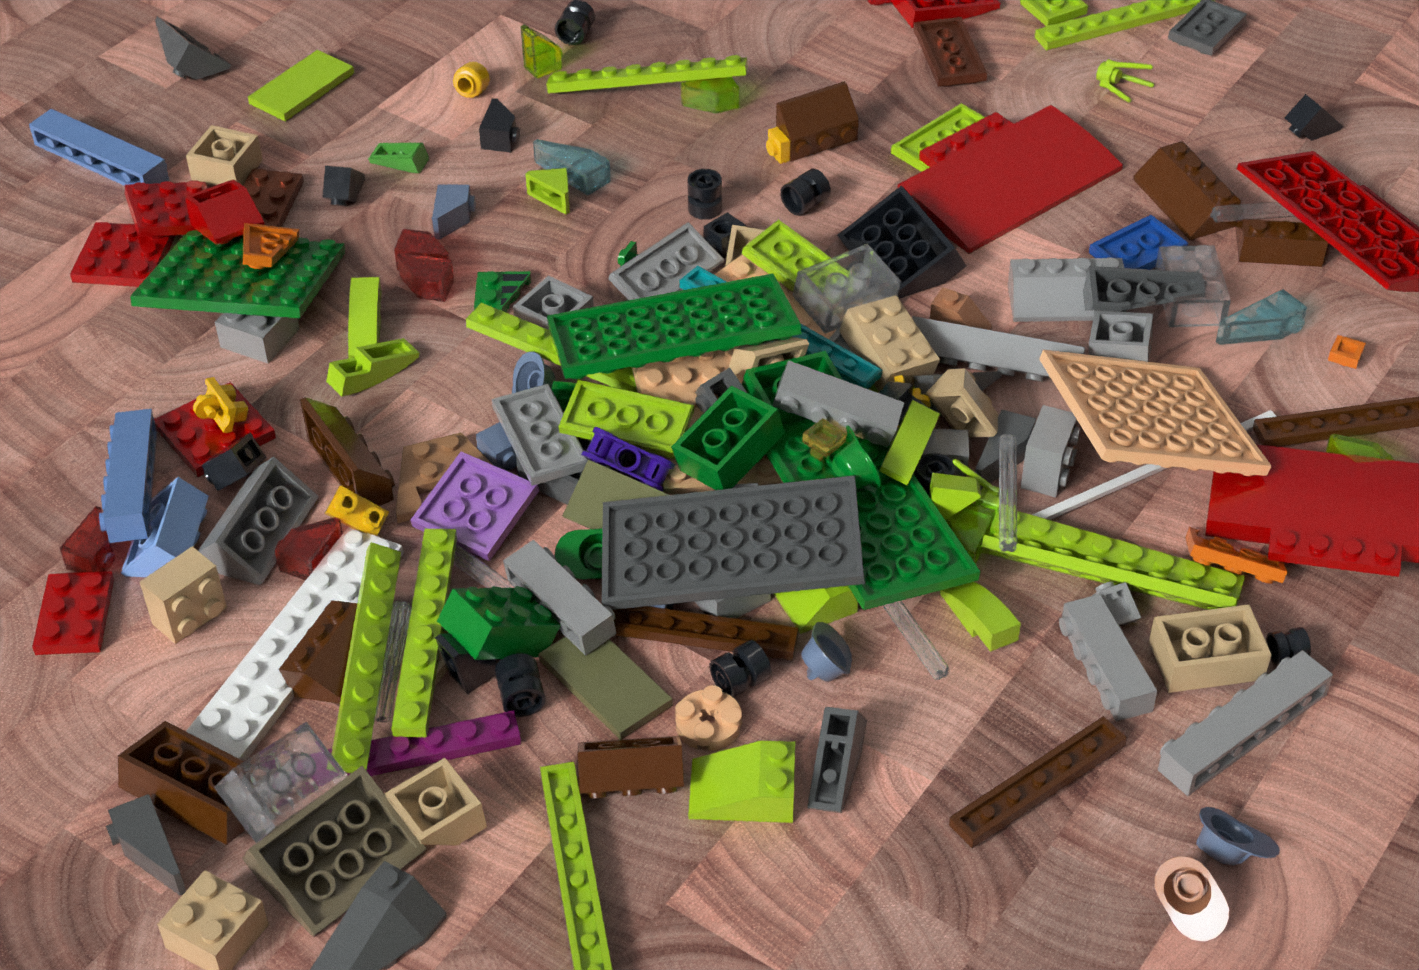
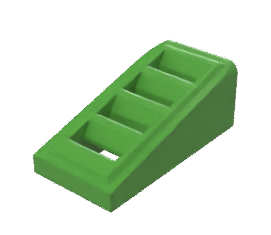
(400, 156)

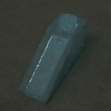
(584, 167)
(1264, 320)

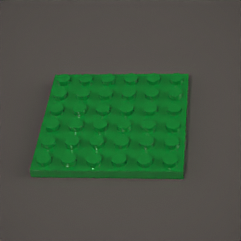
(213, 278)

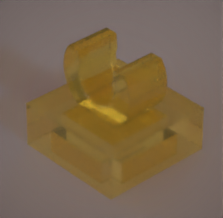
(823, 439)

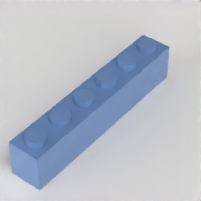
(97, 150)
(129, 476)

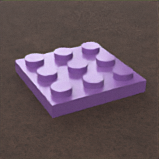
(477, 502)

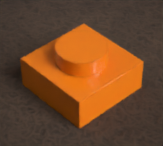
(1346, 351)

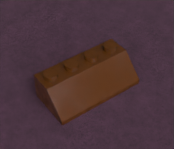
(1185, 190)
(346, 452)
(181, 779)

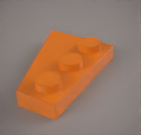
(266, 244)
(1223, 553)

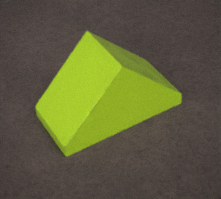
(549, 187)
(953, 493)

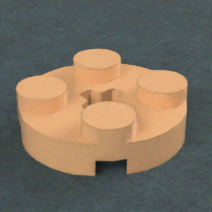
(712, 703)

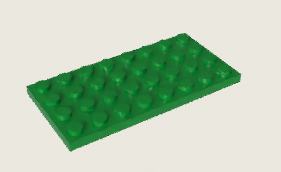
(672, 326)
(902, 533)

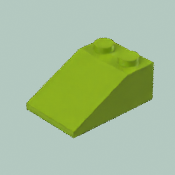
(744, 783)

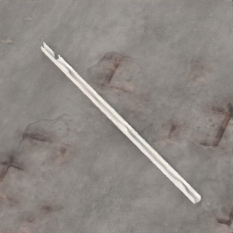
(1119, 482)

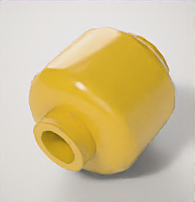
(471, 79)

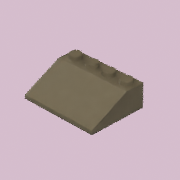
(331, 850)

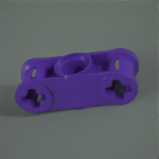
(612, 450)

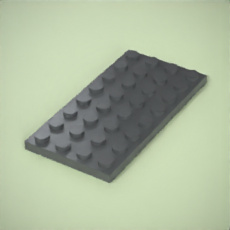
(731, 543)

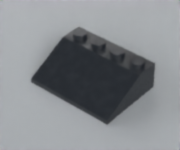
(905, 243)

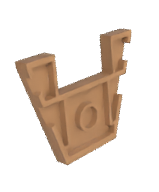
(424, 466)

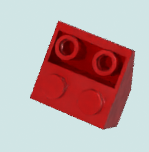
(222, 211)

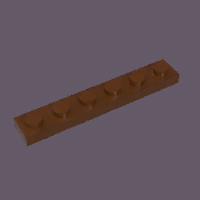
(1342, 421)
(704, 630)
(1037, 782)

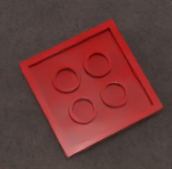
(161, 207)
(118, 256)
(200, 439)

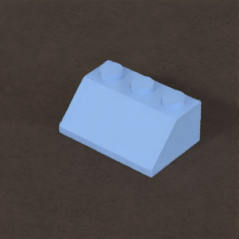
(172, 528)

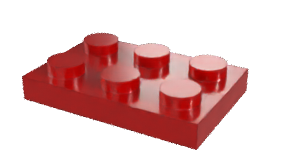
(73, 613)

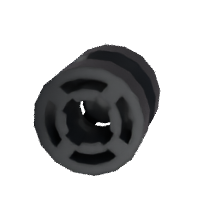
(1287, 644)

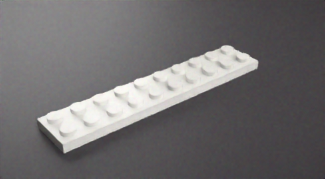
(256, 690)

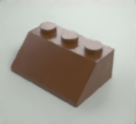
(818, 120)
(1279, 243)
(320, 659)
(630, 766)

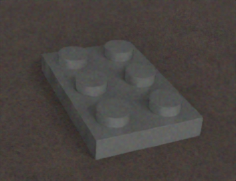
(1207, 26)

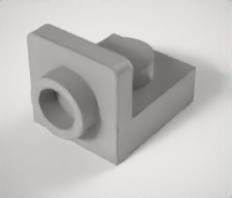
(1119, 602)

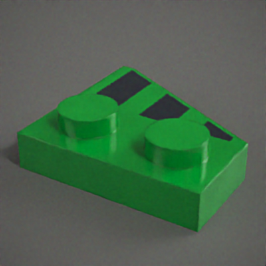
(500, 288)

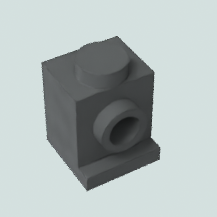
(716, 385)

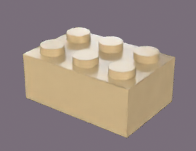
(888, 339)
(1209, 648)

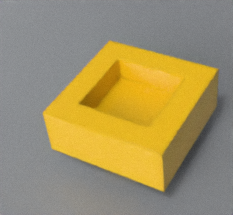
(778, 145)

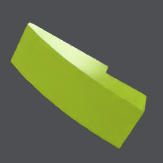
(364, 313)
(370, 366)
(909, 442)
(983, 614)

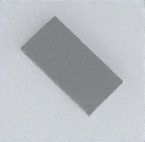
(665, 263)
(533, 430)

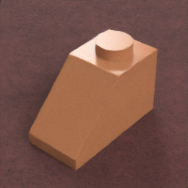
(957, 309)

